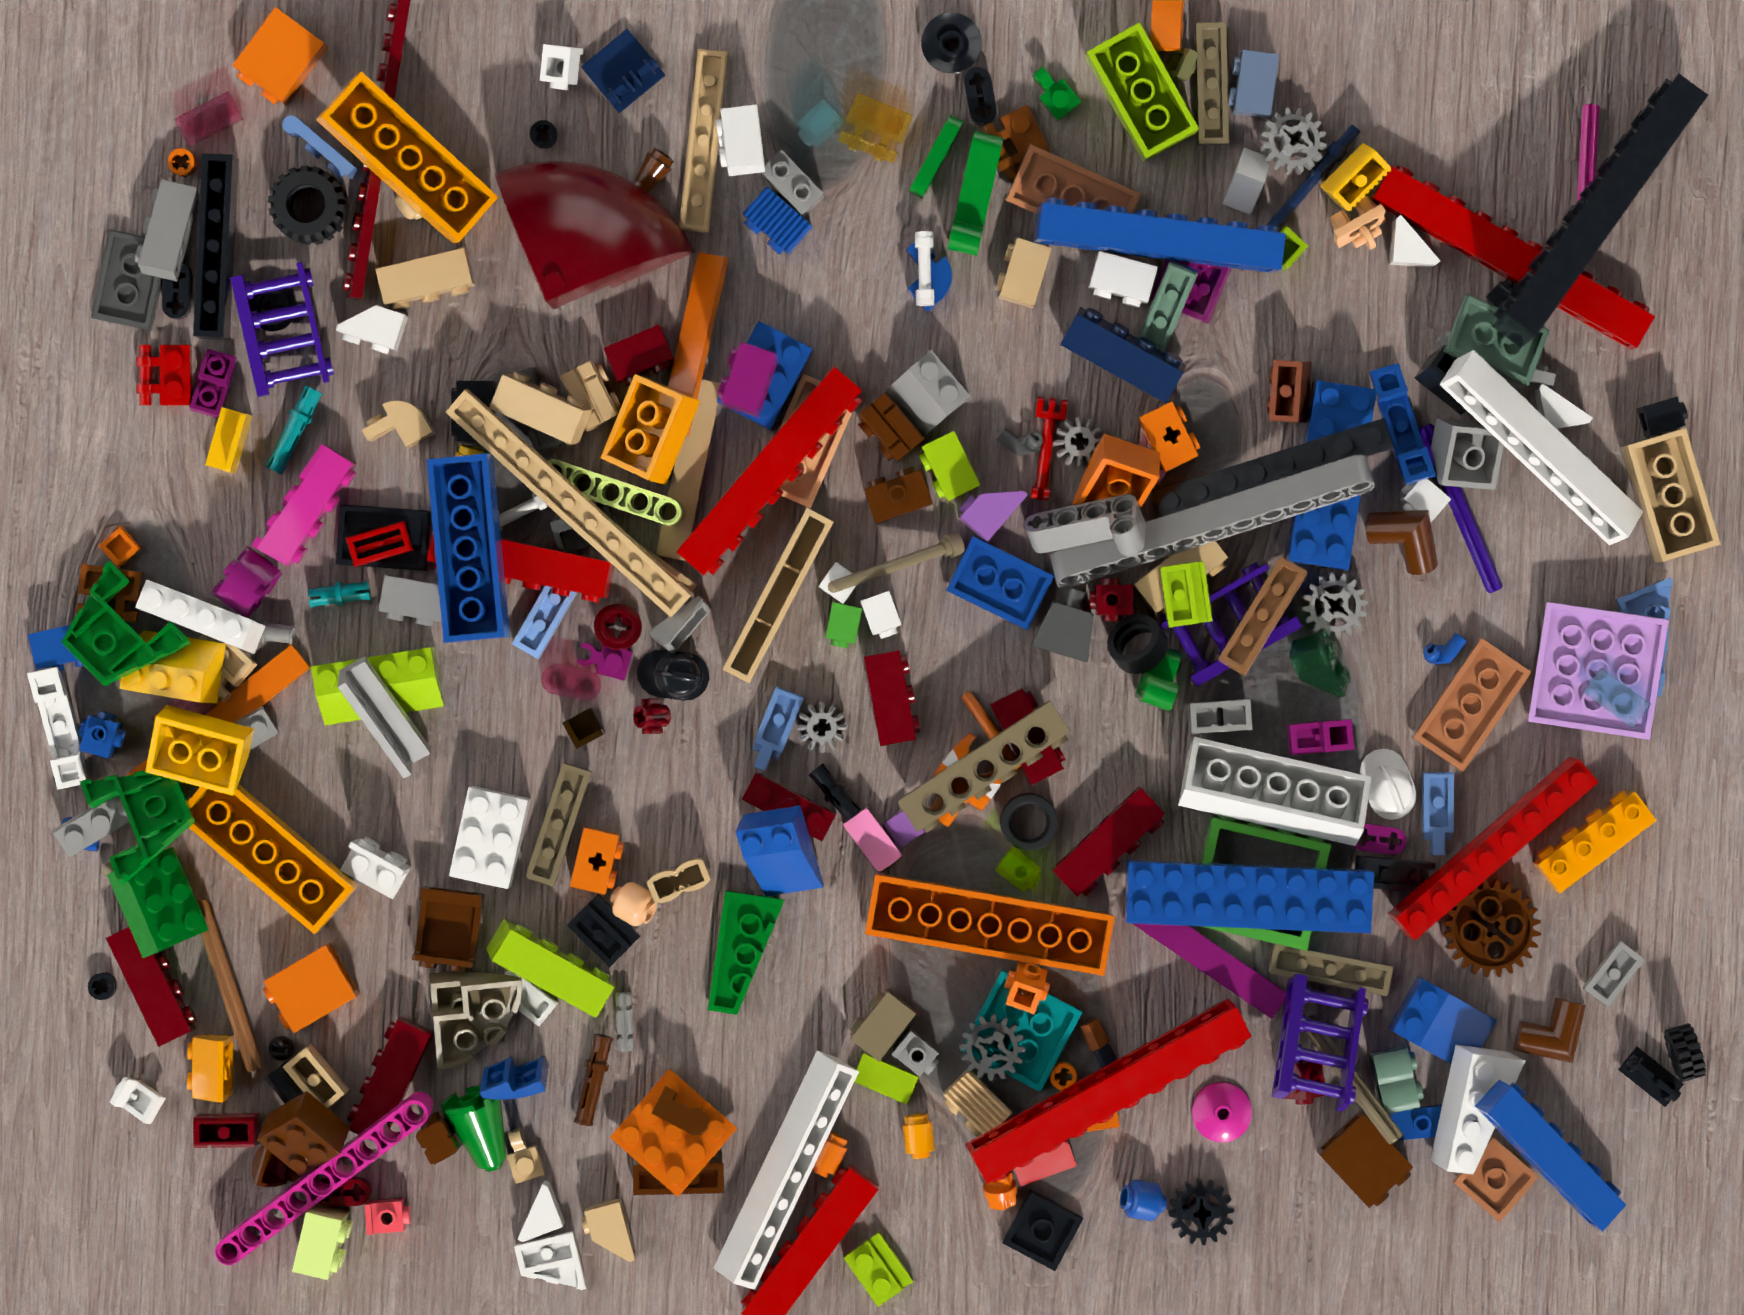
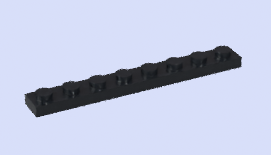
(1359, 440)

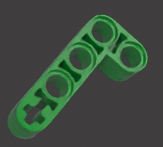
(975, 193)
(1157, 685)

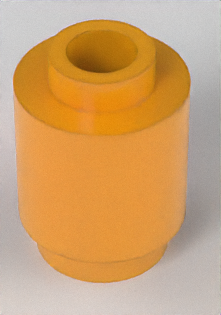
(918, 1135)

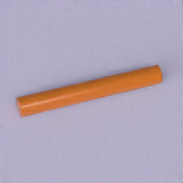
(986, 723)

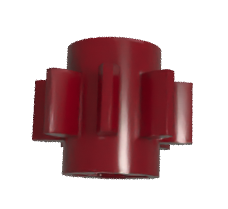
(652, 716)

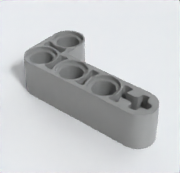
(1089, 523)

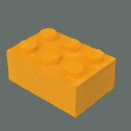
(650, 429)

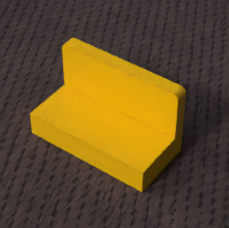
(228, 440)

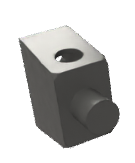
(1066, 628)

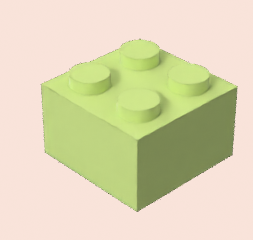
(321, 1241)

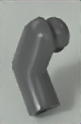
(1021, 445)

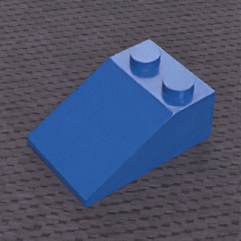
(779, 851)
(1439, 1020)

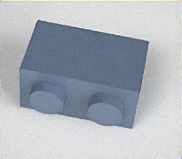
(1254, 83)

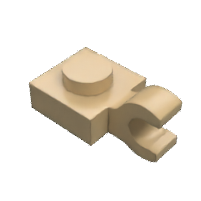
(524, 1160)

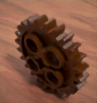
(1475, 949)

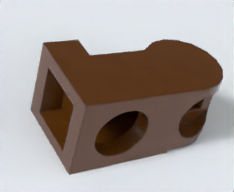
(691, 1120)

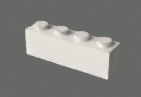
(200, 616)

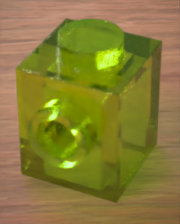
(1019, 869)

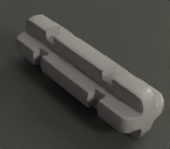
(624, 1021)

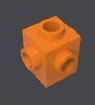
(1026, 987)

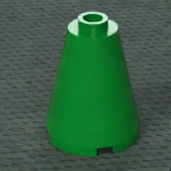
(478, 1126)

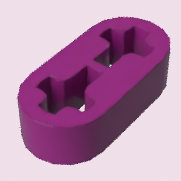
(1381, 847)

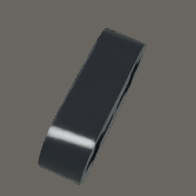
(987, 94)
(185, 294)

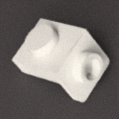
(137, 1099)

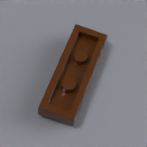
(708, 1181)

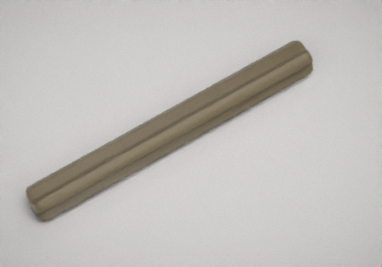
(1364, 1096)

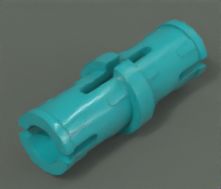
(339, 594)

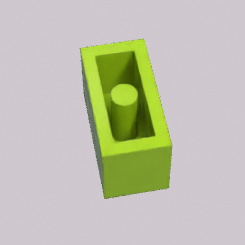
(950, 467)

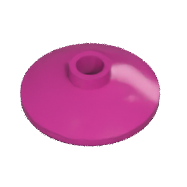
(1214, 1098)

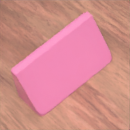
(872, 839)

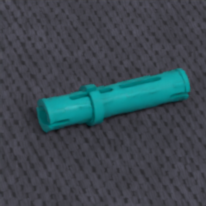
(296, 424)

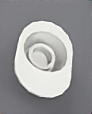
(1391, 787)

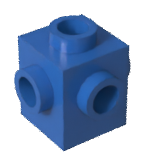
(93, 742)

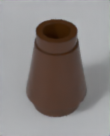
(653, 169)

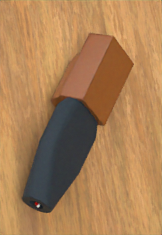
(1098, 1042)

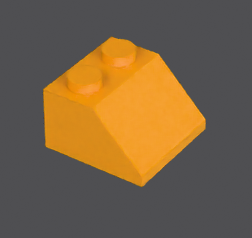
(211, 1067)

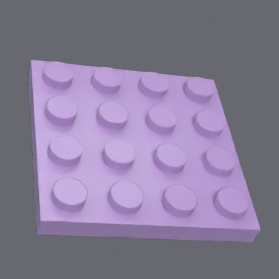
(1573, 649)

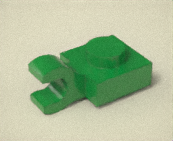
(1058, 97)

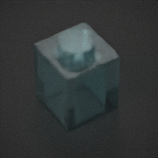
(819, 124)

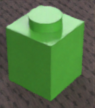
(843, 625)

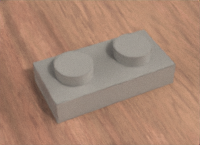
(1613, 973)

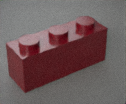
(891, 697)
(1012, 709)
(771, 795)

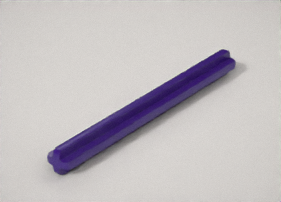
(1466, 524)

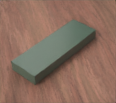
(1168, 304)

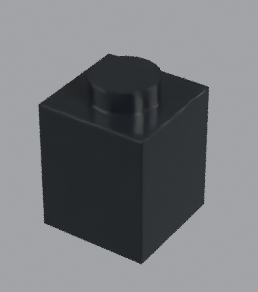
(1662, 416)

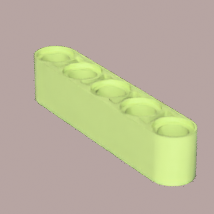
(626, 496)

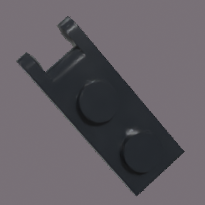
(1393, 872)

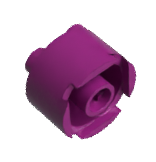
(247, 582)

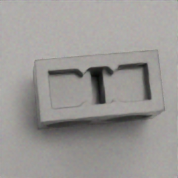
(792, 184)
(1219, 716)

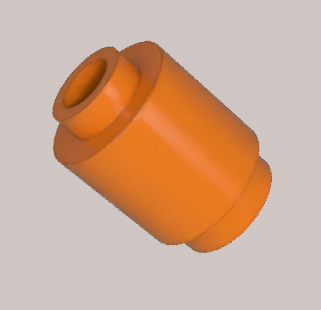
(831, 1155)

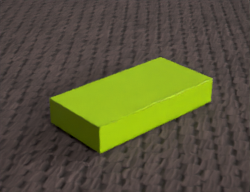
(885, 1078)

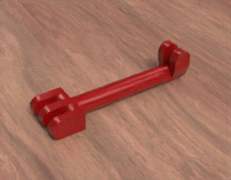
(1040, 491)

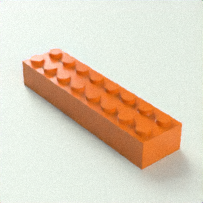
(989, 924)

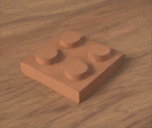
(1497, 1181)

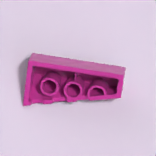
(306, 506)

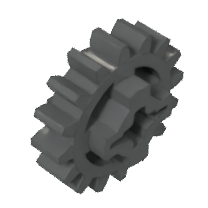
(986, 1060)

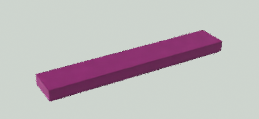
(1219, 965)

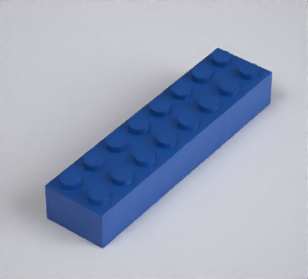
(1159, 237)
(1249, 896)

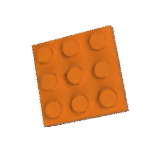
(665, 1149)

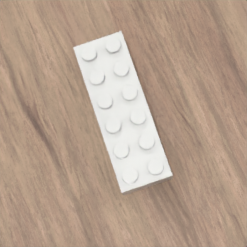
(1275, 791)

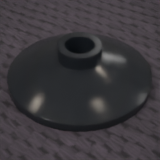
(951, 27)

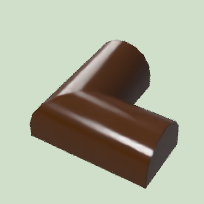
(1410, 529)
(1557, 1040)

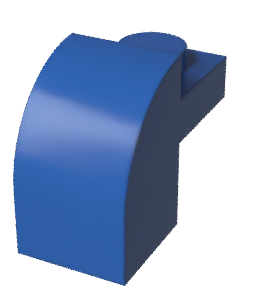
(940, 277)

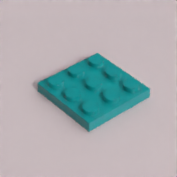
(1043, 1033)

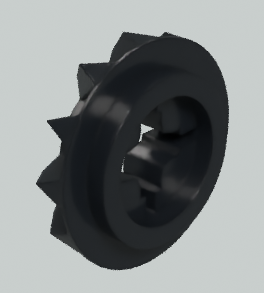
(283, 298)

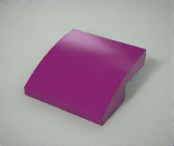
(1204, 291)

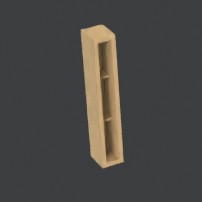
(778, 595)

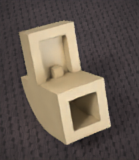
(405, 418)

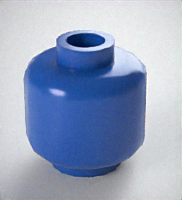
(1142, 1200)

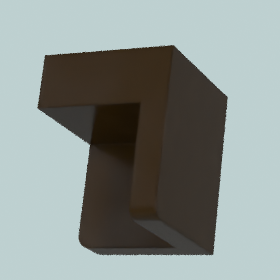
(583, 728)

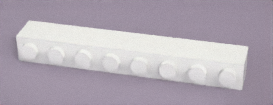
(1541, 447)
(785, 1170)

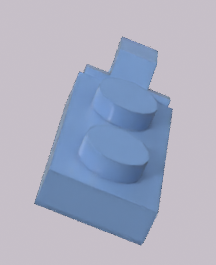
(776, 726)
(1437, 809)

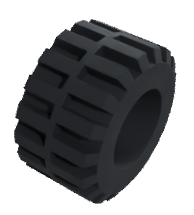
(287, 190)

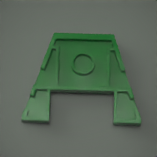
(107, 642)
(155, 812)

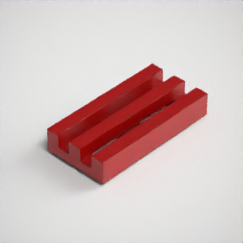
(403, 537)

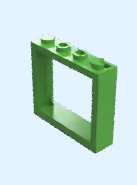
(1269, 935)

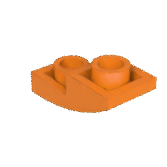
(1167, 25)

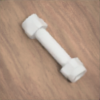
(925, 294)
(521, 510)

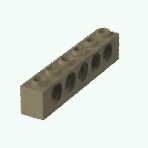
(915, 801)

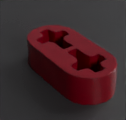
(348, 1199)

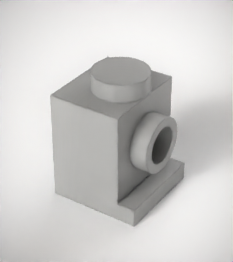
(907, 1045)

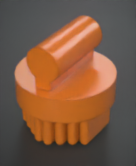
(1002, 1193)

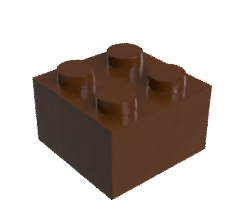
(303, 1133)

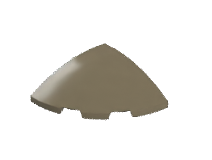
(470, 1012)

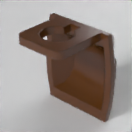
(270, 1170)

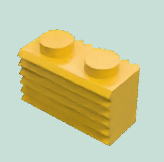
(1355, 177)

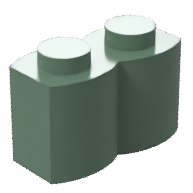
(1395, 1079)

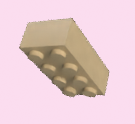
(1670, 495)

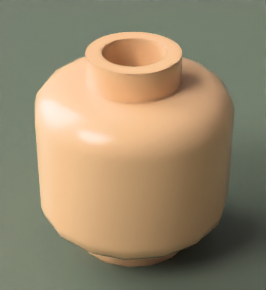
(633, 904)

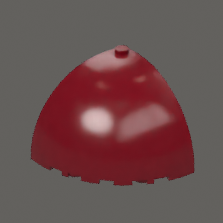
(587, 227)

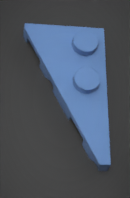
(1651, 602)

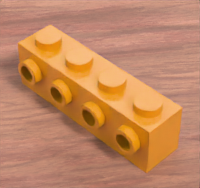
(1594, 841)

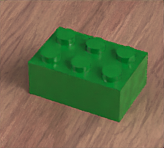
(159, 904)

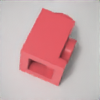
(396, 1207)

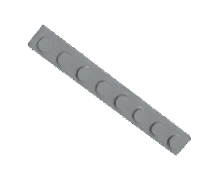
(104, 819)

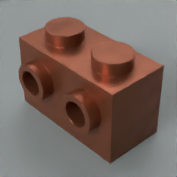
(1289, 391)

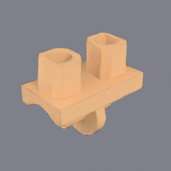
(1361, 229)

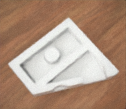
(552, 1259)

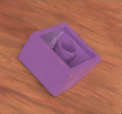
(989, 511)

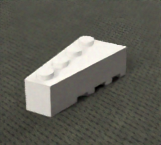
(1461, 1126)

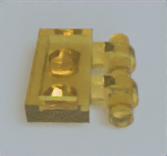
(878, 119)

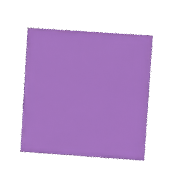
(901, 829)

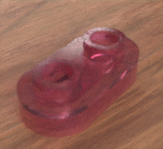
(571, 682)

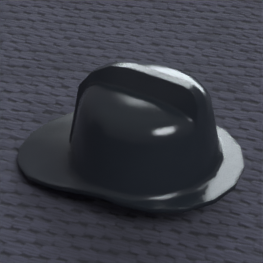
(673, 676)

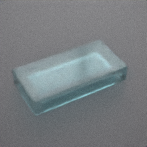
(1616, 697)

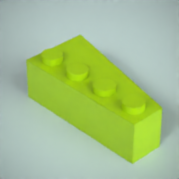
(549, 968)

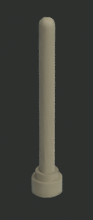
(950, 545)

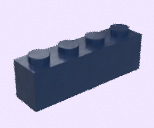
(1124, 354)

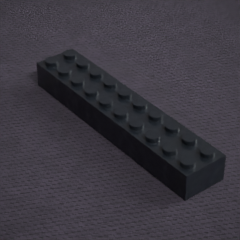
(1598, 209)

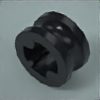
(534, 136)
(106, 994)

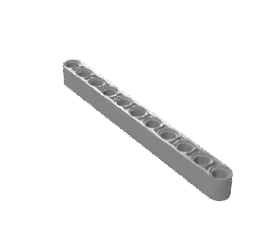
(1219, 519)

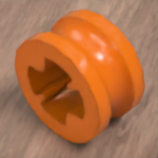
(182, 153)
(1057, 1069)

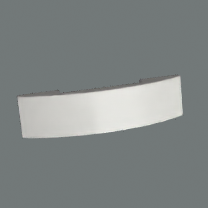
(60, 726)

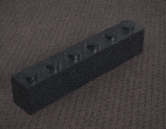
(215, 246)

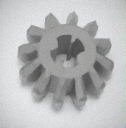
(1072, 450)
(829, 734)

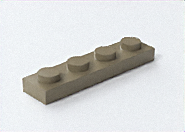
(1212, 83)
(558, 824)
(1331, 969)

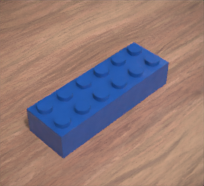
(1327, 533)
(468, 548)

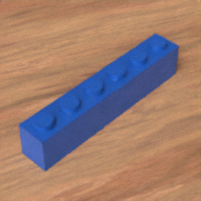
(1550, 1155)

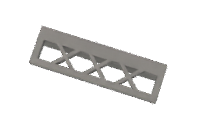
(382, 715)

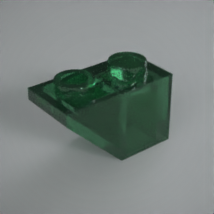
(1319, 663)

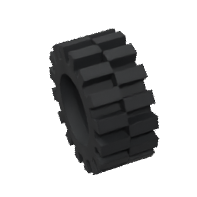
(1685, 1052)

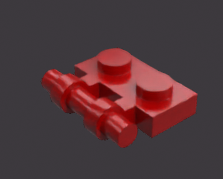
(175, 375)

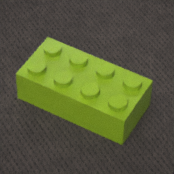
(1141, 92)

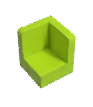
(1293, 248)

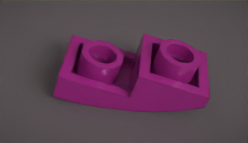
(213, 383)

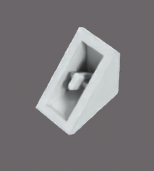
(1247, 181)
(1408, 247)
(1559, 410)
(544, 1214)

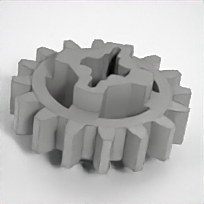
(1303, 146)
(1343, 594)

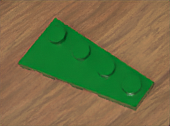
(741, 942)

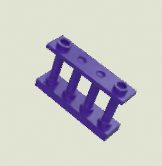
(259, 350)
(1202, 668)
(1291, 1052)

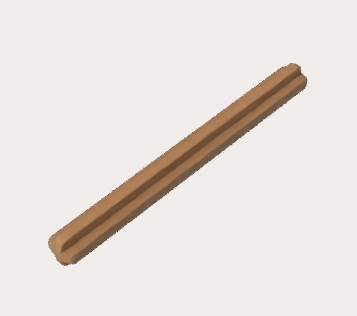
(229, 991)

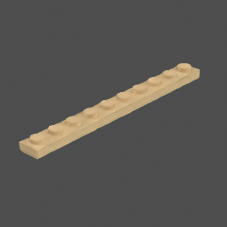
(568, 502)

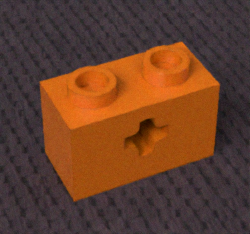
(1154, 428)
(585, 874)

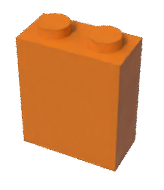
(279, 57)
(310, 988)

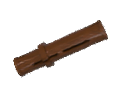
(594, 1075)

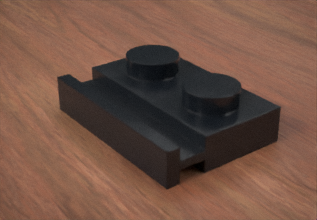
(603, 931)

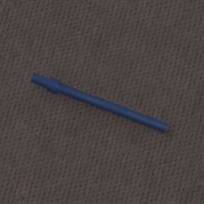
(1335, 152)

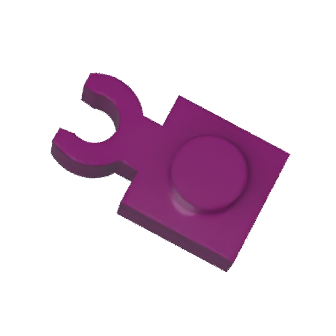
(610, 662)

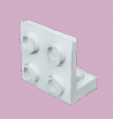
(375, 867)

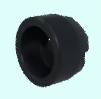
(284, 1042)

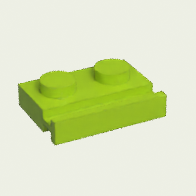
(1185, 594)
(878, 1269)

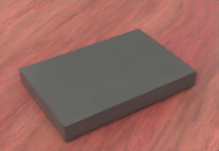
(123, 291)

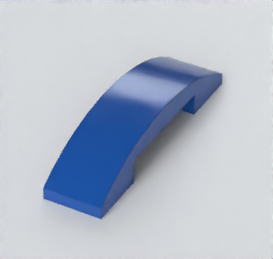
(1396, 409)

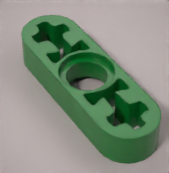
(936, 156)

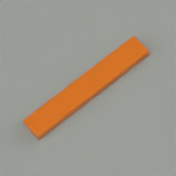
(698, 324)

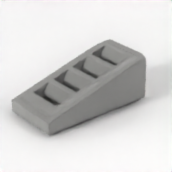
(676, 629)

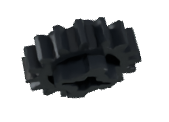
(1187, 1211)

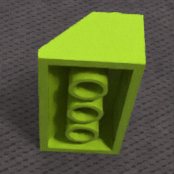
(408, 675)

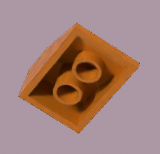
(1117, 470)

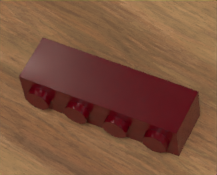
(1108, 842)
(153, 989)
(392, 1074)

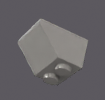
(927, 393)
(1465, 454)

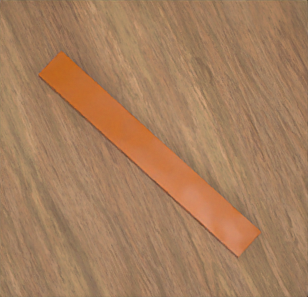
(257, 689)

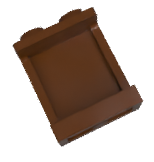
(448, 928)
(1365, 1160)

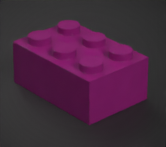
(748, 380)

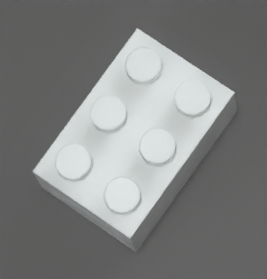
(489, 837)

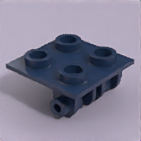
(623, 71)

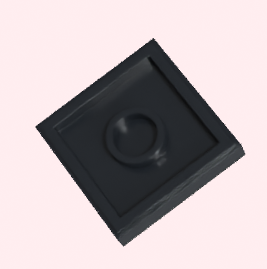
(1042, 1230)

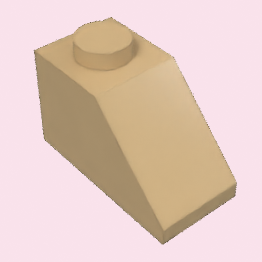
(610, 1228)

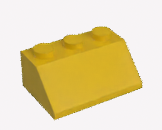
(184, 675)
(199, 749)

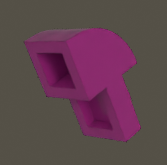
(1320, 736)

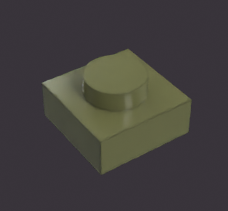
(1182, 64)

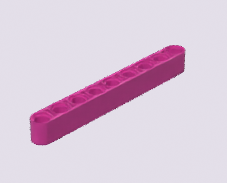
(316, 1190)

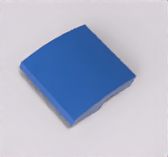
(507, 1081)

